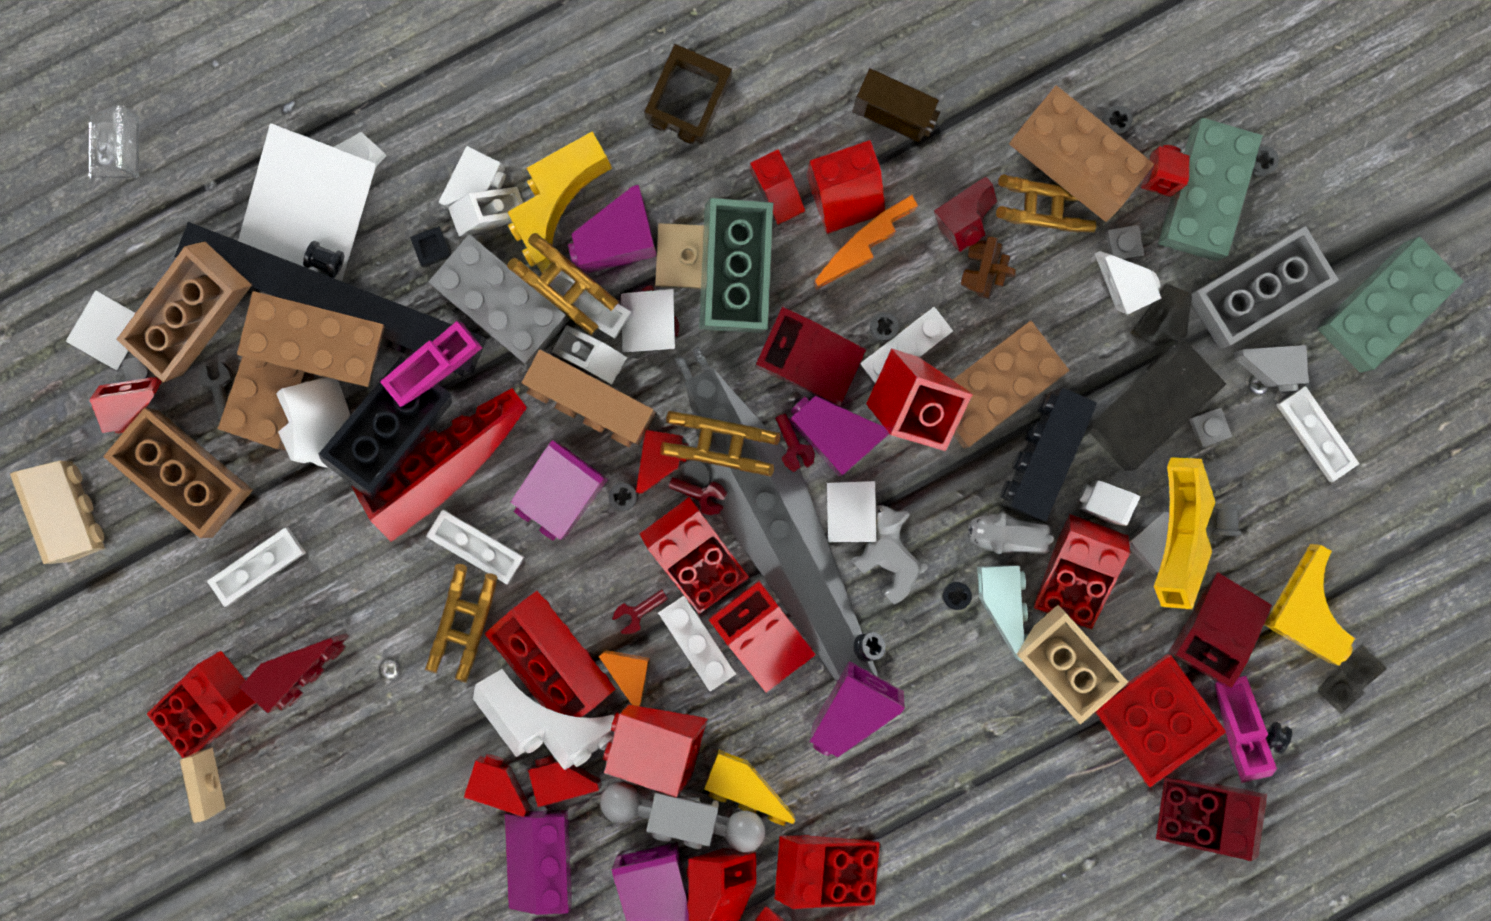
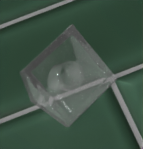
(114, 143)

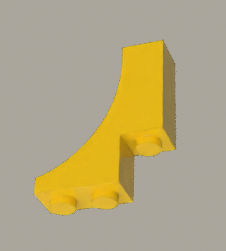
(555, 184)
(1187, 542)

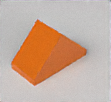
(628, 672)

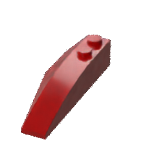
(441, 465)

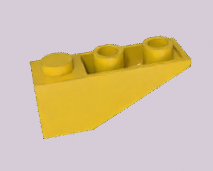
(740, 782)

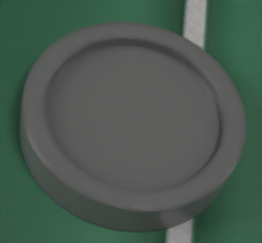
(697, 473)

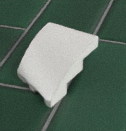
(314, 416)

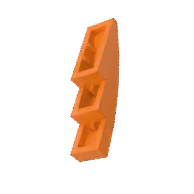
(857, 250)

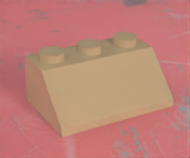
(58, 511)
(1070, 665)

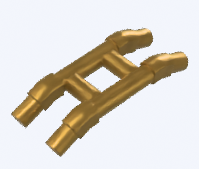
(1029, 215)
(566, 302)
(733, 458)
(471, 640)

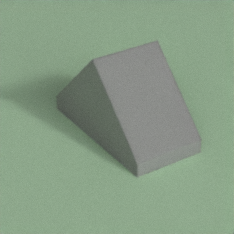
(1150, 540)

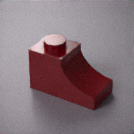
(963, 215)

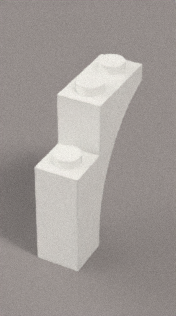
(528, 724)

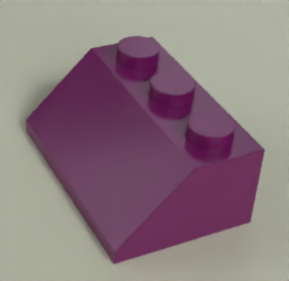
(538, 862)

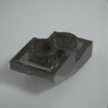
(1350, 678)

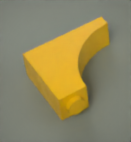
(1303, 612)

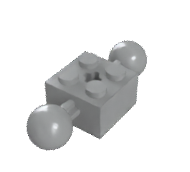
(686, 818)

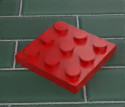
(1159, 720)

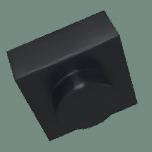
(430, 246)

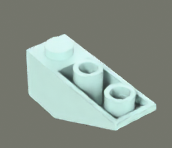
(1001, 596)

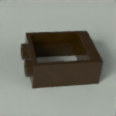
(700, 66)
(896, 106)

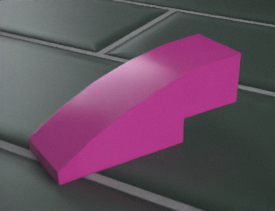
(431, 364)
(1245, 731)

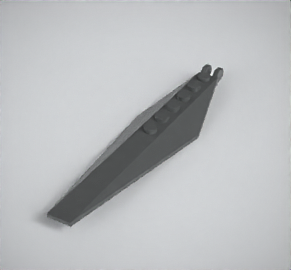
(778, 526)

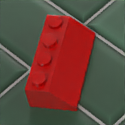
(549, 658)

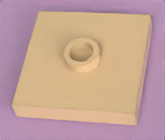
(679, 256)
(202, 784)

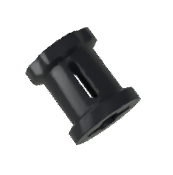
(323, 259)

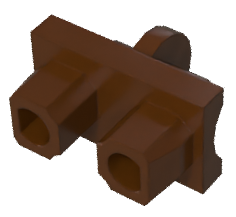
(983, 280)

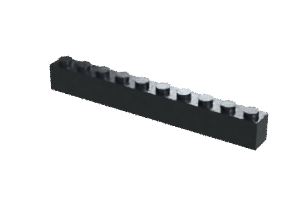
(300, 284)

